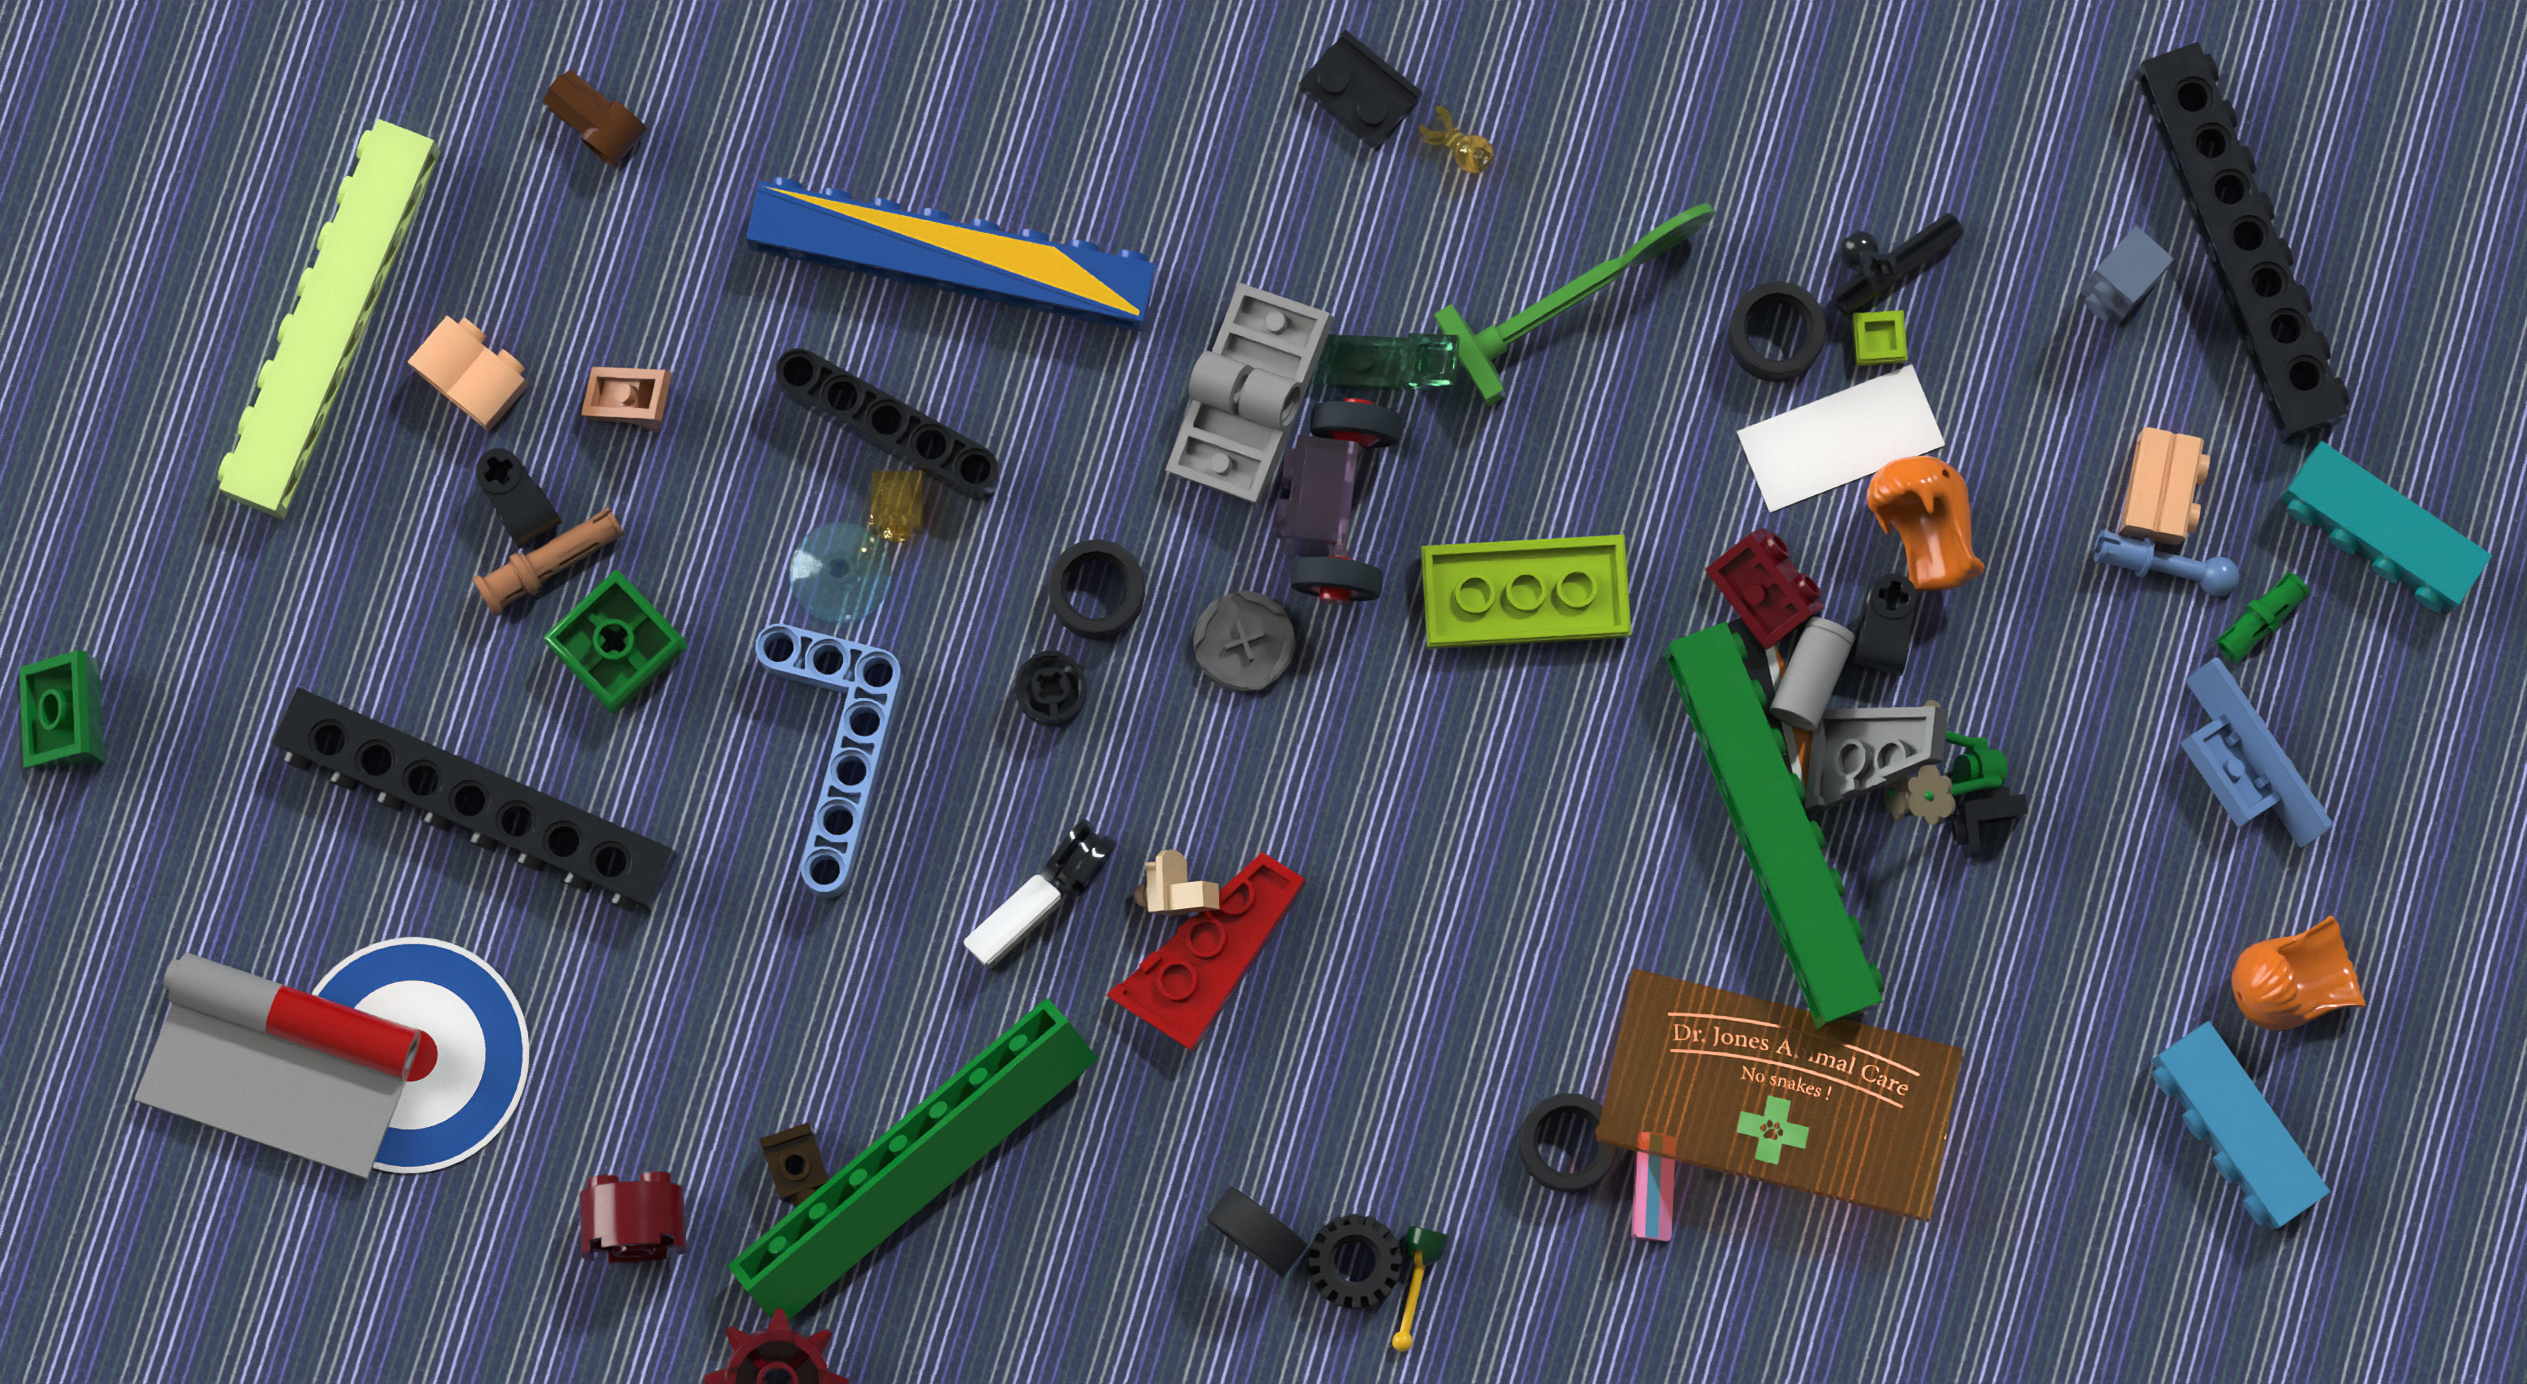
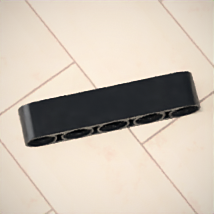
(874, 403)

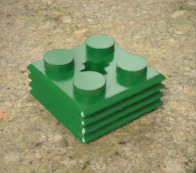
(617, 609)

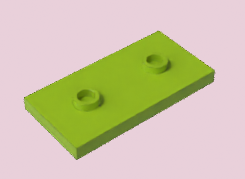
(1525, 591)

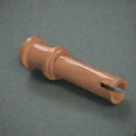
(527, 572)

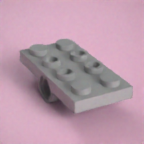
(1248, 393)

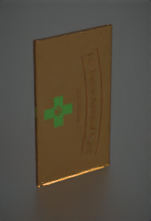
(1777, 1100)

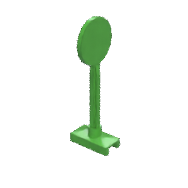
(1479, 349)

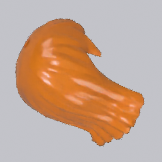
(1933, 516)
(2296, 978)

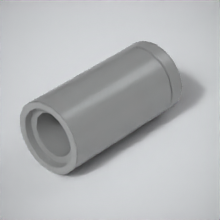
(1812, 673)

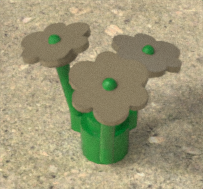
(1933, 794)

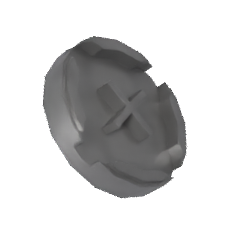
(1244, 641)

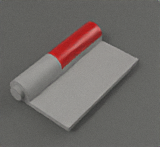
(277, 1065)

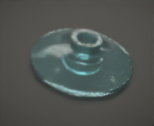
(845, 597)

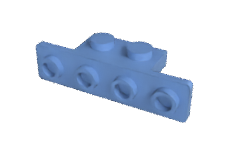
(2246, 761)

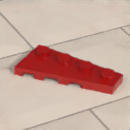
(1203, 964)

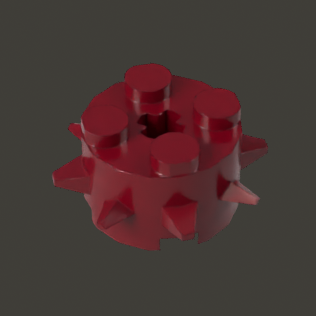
(776, 1349)

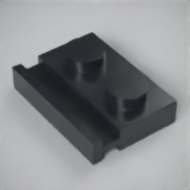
(1360, 90)

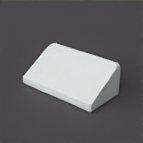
(1013, 921)

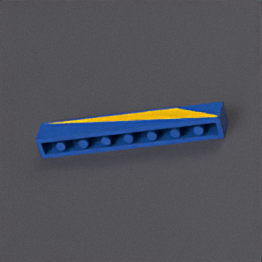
(951, 255)

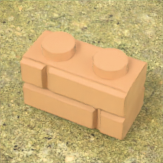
(2164, 486)

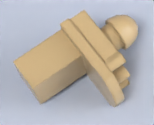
(1170, 892)

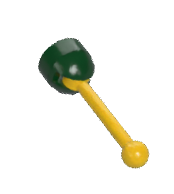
(1423, 1248)

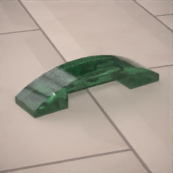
(1388, 362)

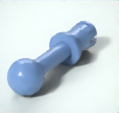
(2216, 575)

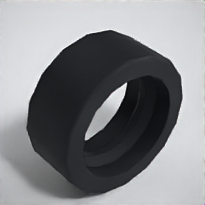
(1782, 293)
(1089, 551)
(1531, 1156)
(1256, 1231)

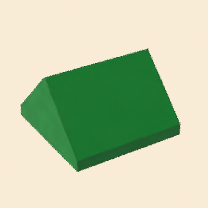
(62, 711)

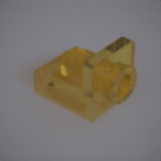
(896, 505)

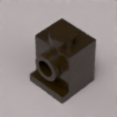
(789, 1143)

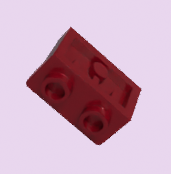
(1766, 586)

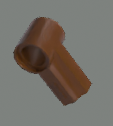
(603, 125)

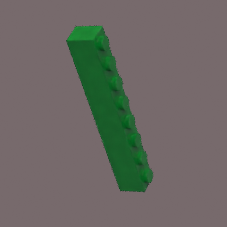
(1773, 825)
(913, 1161)

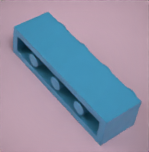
(2239, 1127)

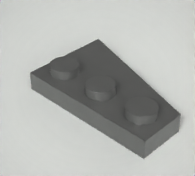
(1869, 749)

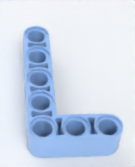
(847, 745)

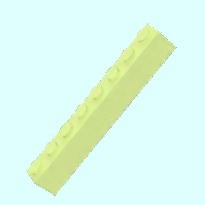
(328, 319)

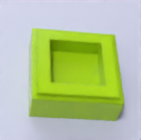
(1879, 338)

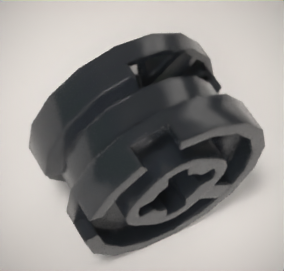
(1050, 688)
(1083, 863)

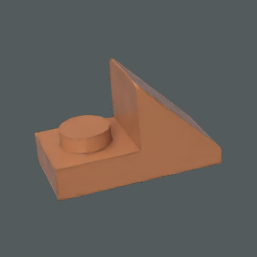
(627, 396)

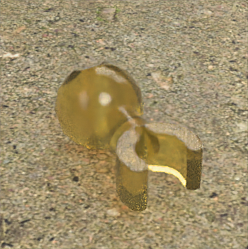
(1467, 149)

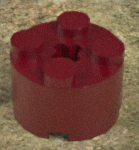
(632, 1218)

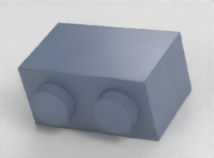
(2125, 276)

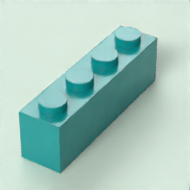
(2384, 528)

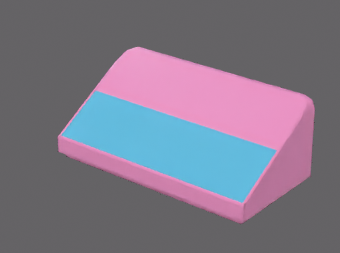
(1652, 1198)

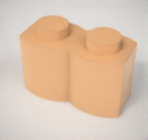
(469, 372)

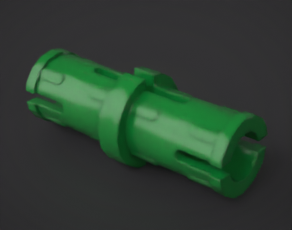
(2262, 617)

